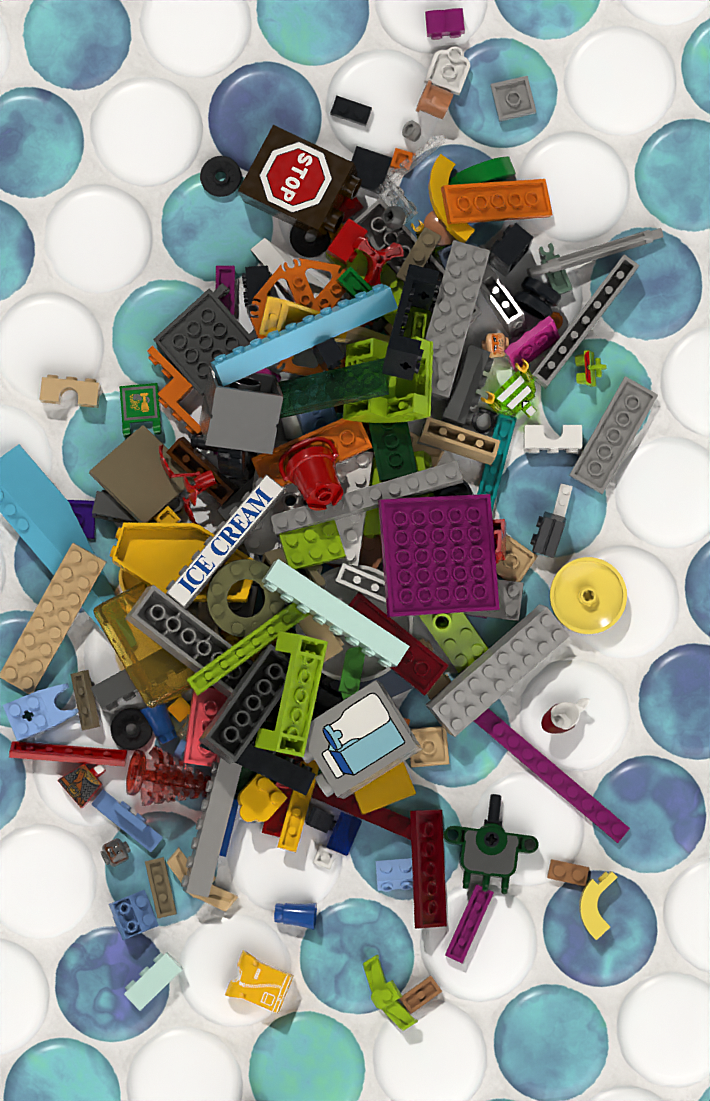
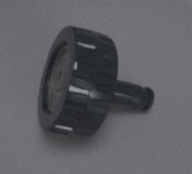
(231, 462)

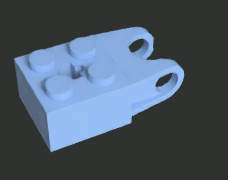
(45, 712)

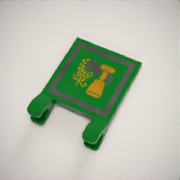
(139, 405)

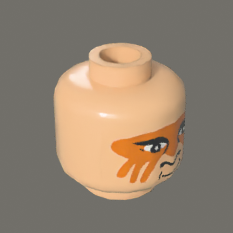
(495, 344)

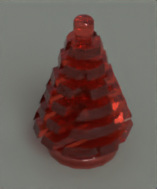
(163, 777)

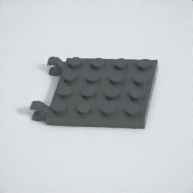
(201, 335)

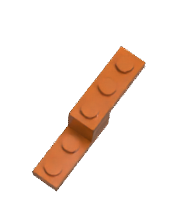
(174, 391)

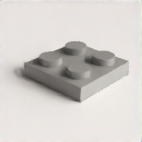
(513, 98)

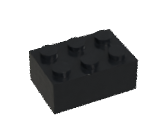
(510, 250)

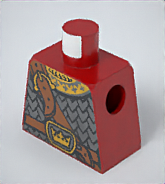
(82, 783)

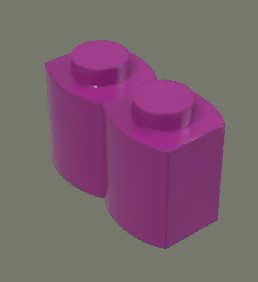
(444, 23)

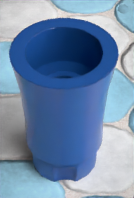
(160, 722)
(296, 914)

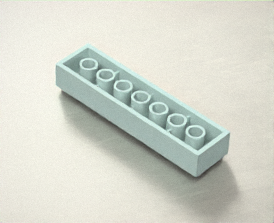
(334, 613)

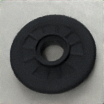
(224, 187)
(306, 248)
(119, 732)

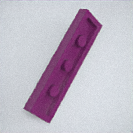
(469, 924)

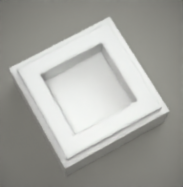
(324, 857)

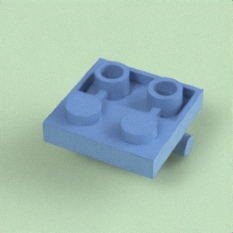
(133, 915)

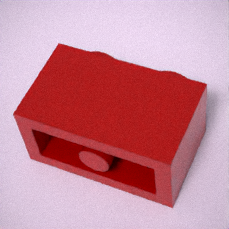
(341, 246)

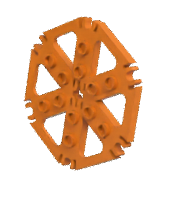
(302, 295)

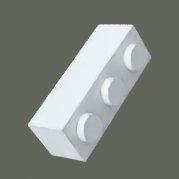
(562, 500)

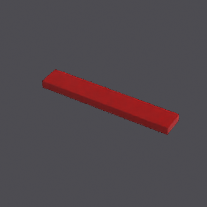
(66, 753)

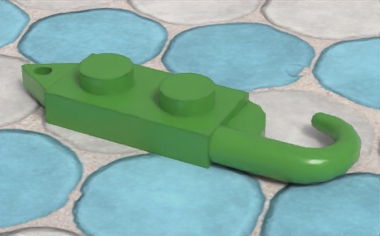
(351, 672)

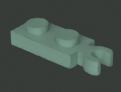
(558, 280)

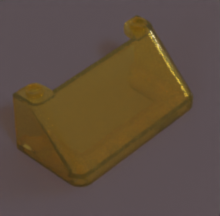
(151, 668)

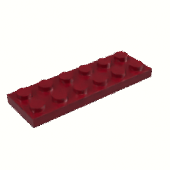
(419, 664)
(428, 868)

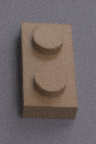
(568, 872)
(420, 994)

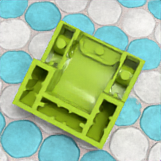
(406, 398)

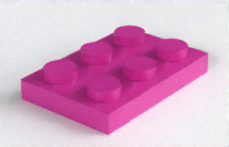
(532, 343)

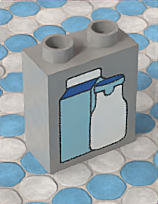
(359, 741)

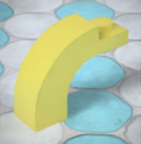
(588, 907)

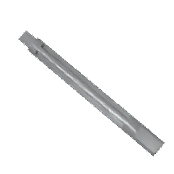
(596, 252)

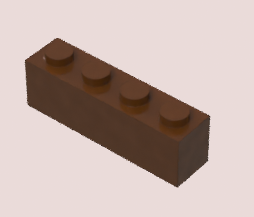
(193, 461)

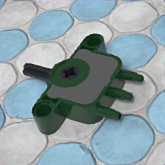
(489, 860)

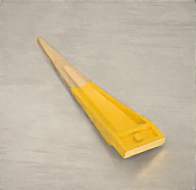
(282, 312)

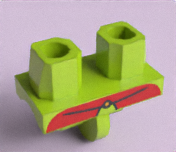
(591, 365)

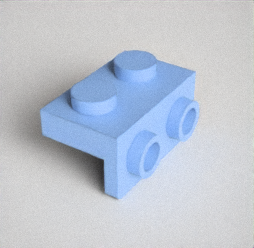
(394, 874)

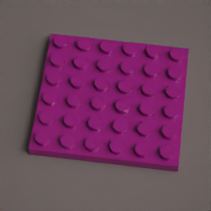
(438, 555)

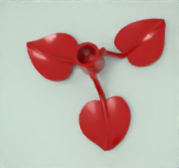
(201, 482)

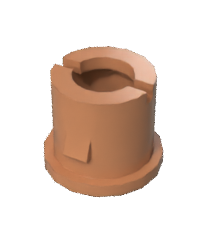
(434, 100)

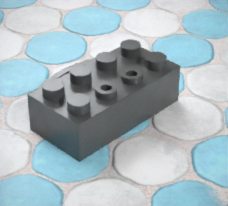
(467, 382)

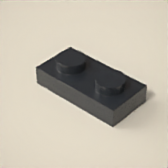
(351, 111)

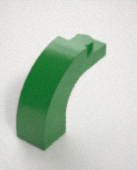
(488, 171)

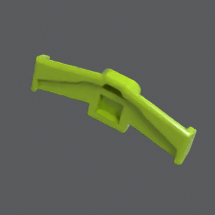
(386, 994)

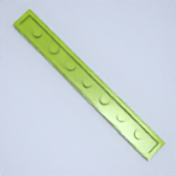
(245, 648)

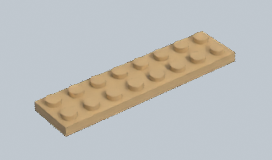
(52, 618)

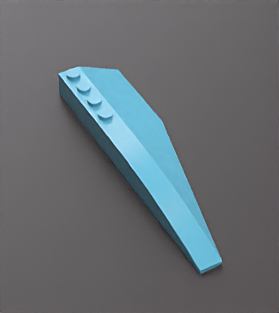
(44, 518)

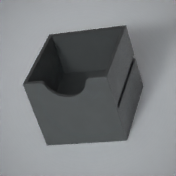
(241, 413)

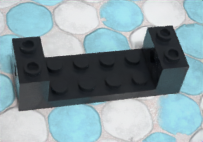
(403, 351)

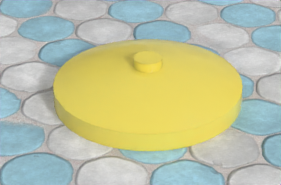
(588, 595)

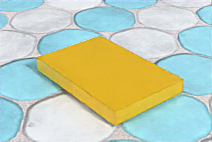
(385, 790)

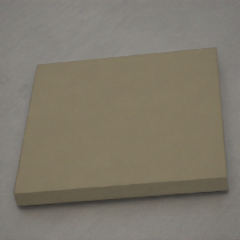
(137, 477)

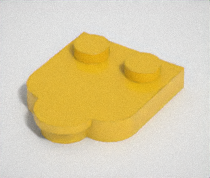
(259, 799)

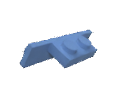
(129, 822)

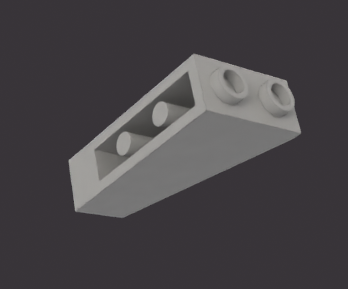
(502, 304)

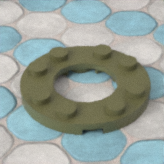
(218, 592)

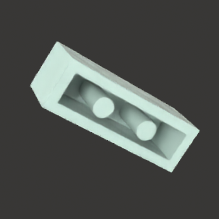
(152, 980)

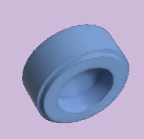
(180, 749)

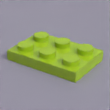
(312, 545)

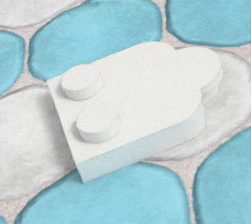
(449, 70)

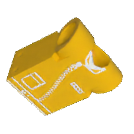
(259, 983)

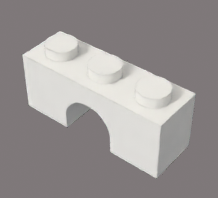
(536, 440)

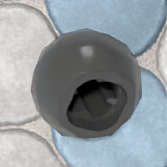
(394, 217)

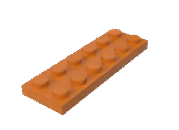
(496, 201)
(346, 435)

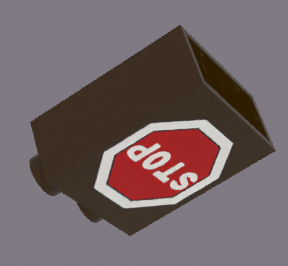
(300, 183)

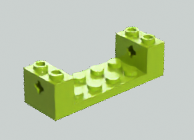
(297, 696)

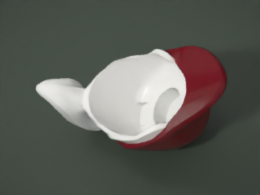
(563, 716)

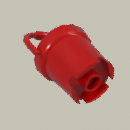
(313, 472)

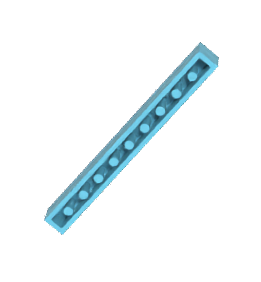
(303, 335)

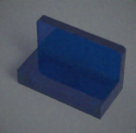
(344, 833)

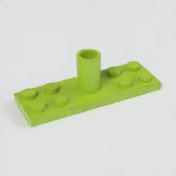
(456, 638)

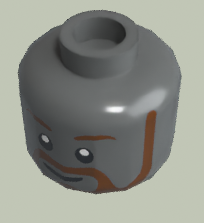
(115, 852)

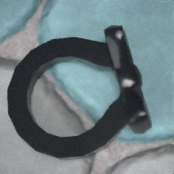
(492, 415)

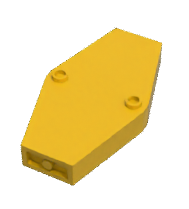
(161, 550)

